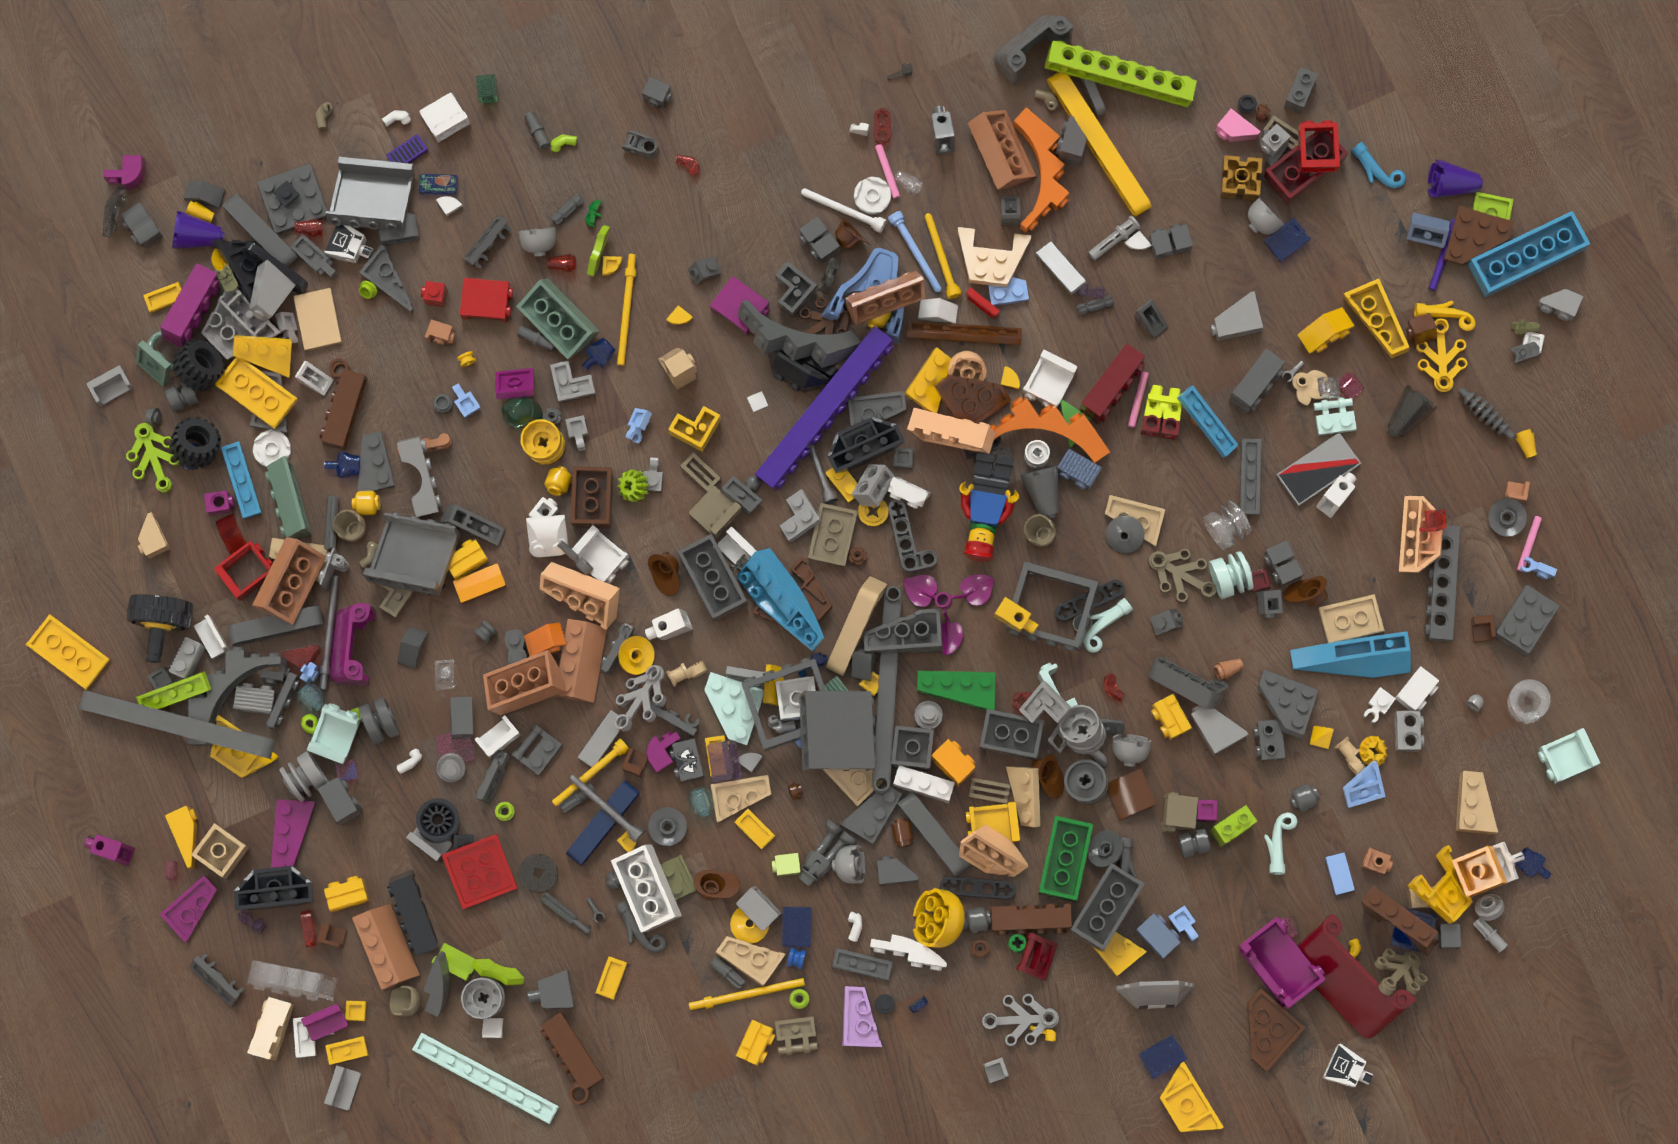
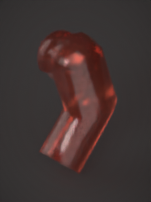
(690, 162)
(1110, 687)

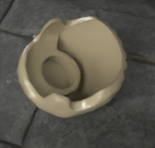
(349, 525)
(1040, 530)
(404, 1001)

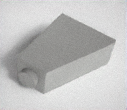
(269, 290)
(1238, 320)
(1216, 729)

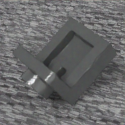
(704, 269)
(1166, 621)
(272, 677)

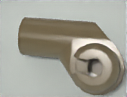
(1049, 99)
(321, 115)
(371, 550)

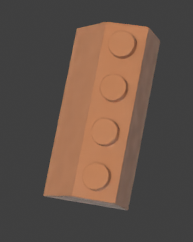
(1001, 149)
(885, 297)
(289, 580)
(581, 660)
(523, 683)
(386, 947)

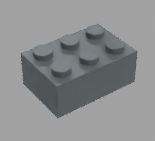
(1257, 382)
(1526, 620)
(1011, 735)

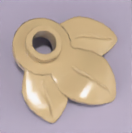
(1310, 388)

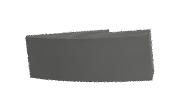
(438, 985)

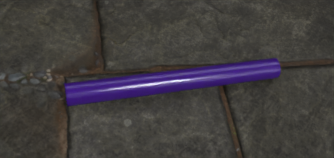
(1440, 264)

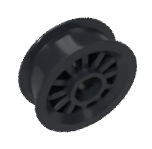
(424, 831)

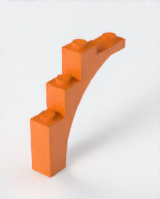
(1042, 141)
(1078, 429)

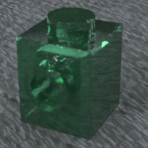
(487, 89)

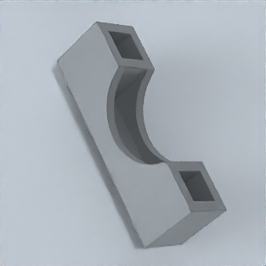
(412, 452)

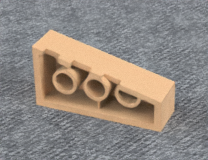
(951, 431)
(581, 592)

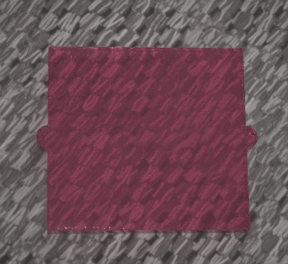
(462, 747)

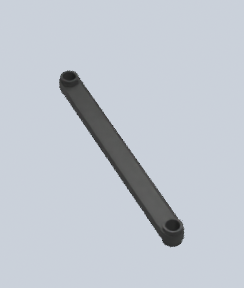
(886, 698)

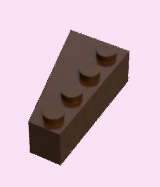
(1031, 919)

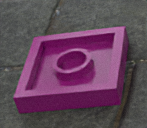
(514, 383)

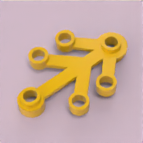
(1442, 359)

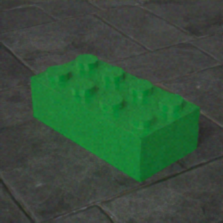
(1065, 859)

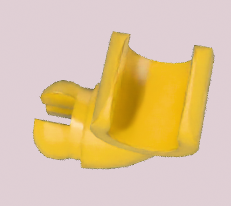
(1355, 947)

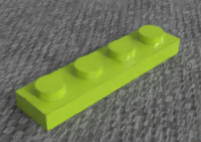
(175, 692)

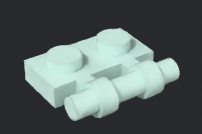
(1335, 422)

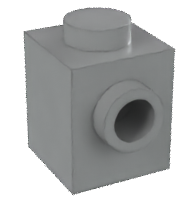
(1274, 140)

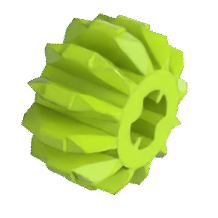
(633, 485)

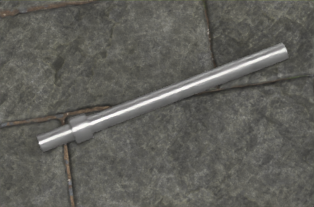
(325, 668)

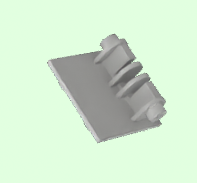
(333, 561)

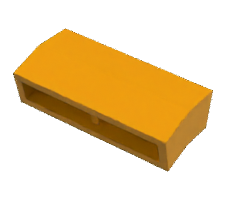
(479, 583)

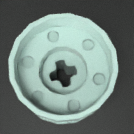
(1230, 575)

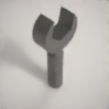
(582, 564)

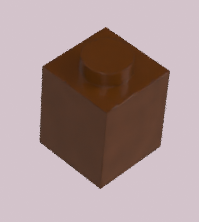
(1422, 329)

